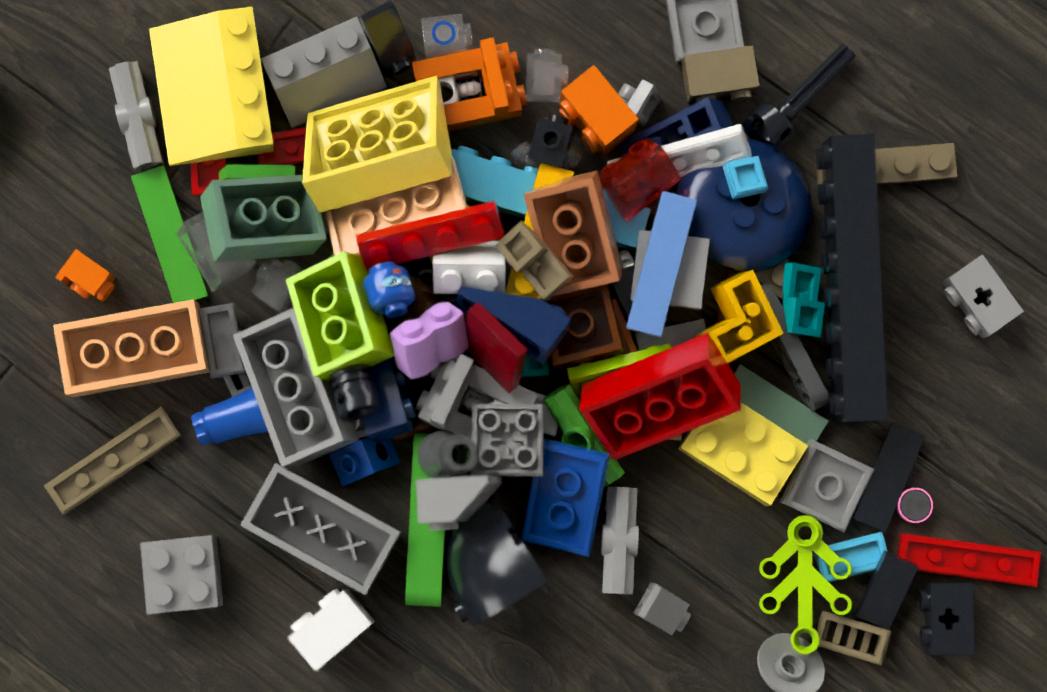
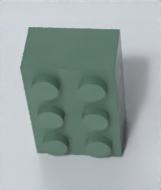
(261, 218)

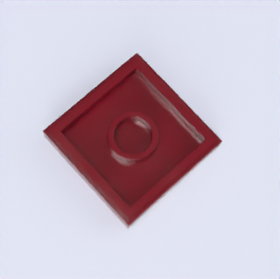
(494, 347)

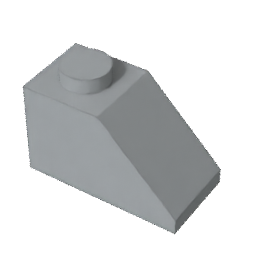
(663, 609)

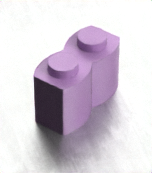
(428, 340)

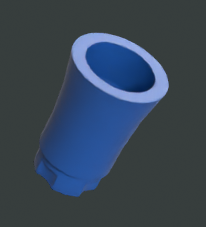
(229, 419)

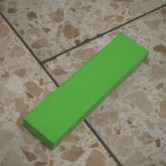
(163, 222)

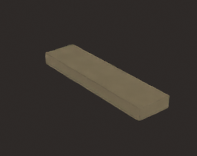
(112, 460)

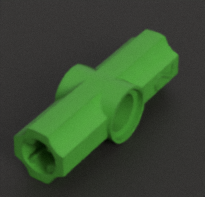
(576, 430)

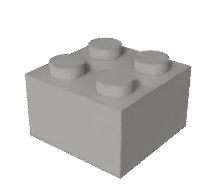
(181, 574)

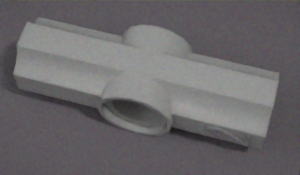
(136, 115)
(619, 540)

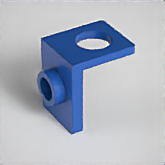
(362, 460)

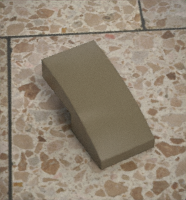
(534, 260)

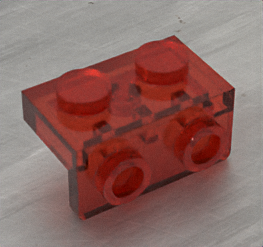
(638, 178)

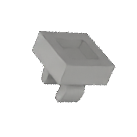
(641, 100)

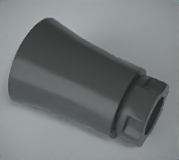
(436, 458)

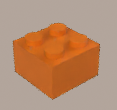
(597, 112)

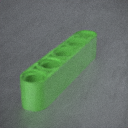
(424, 547)

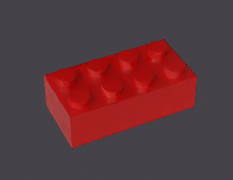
(660, 396)

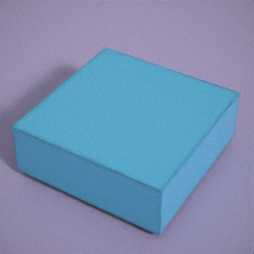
(745, 177)

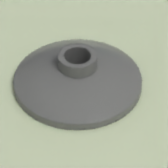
(805, 670)

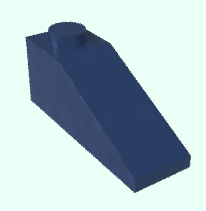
(693, 121)
(529, 319)

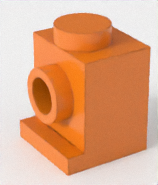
(86, 276)

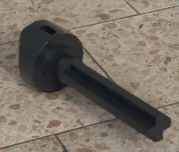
(775, 122)

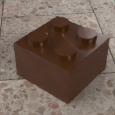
(592, 328)

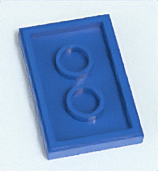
(566, 499)

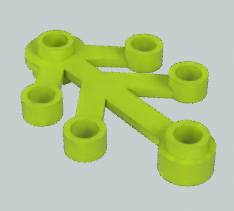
(806, 578)

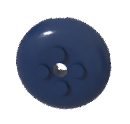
(754, 235)

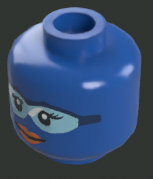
(389, 289)

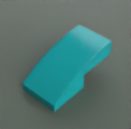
(800, 296)

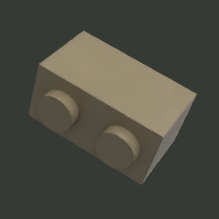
(720, 74)

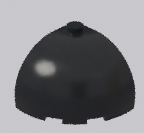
(488, 564)

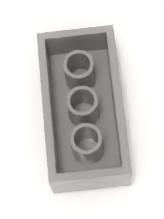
(292, 401)

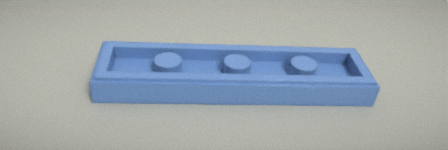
(661, 264)

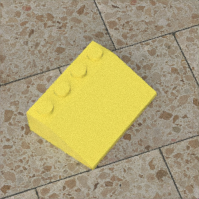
(211, 87)
(376, 145)

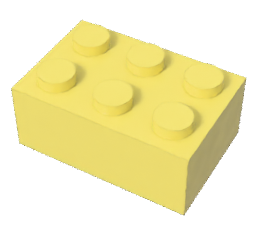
(746, 452)

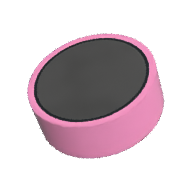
(914, 505)

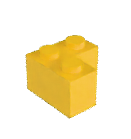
(747, 316)

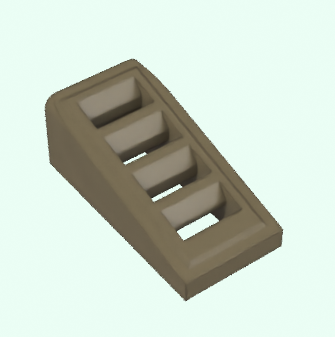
(881, 647)

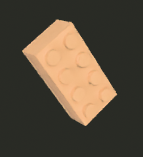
(131, 348)

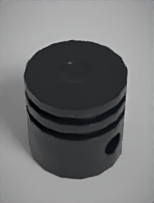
(354, 392)

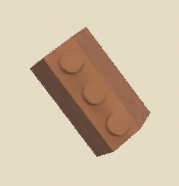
(577, 229)

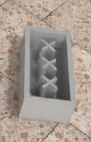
(321, 528)

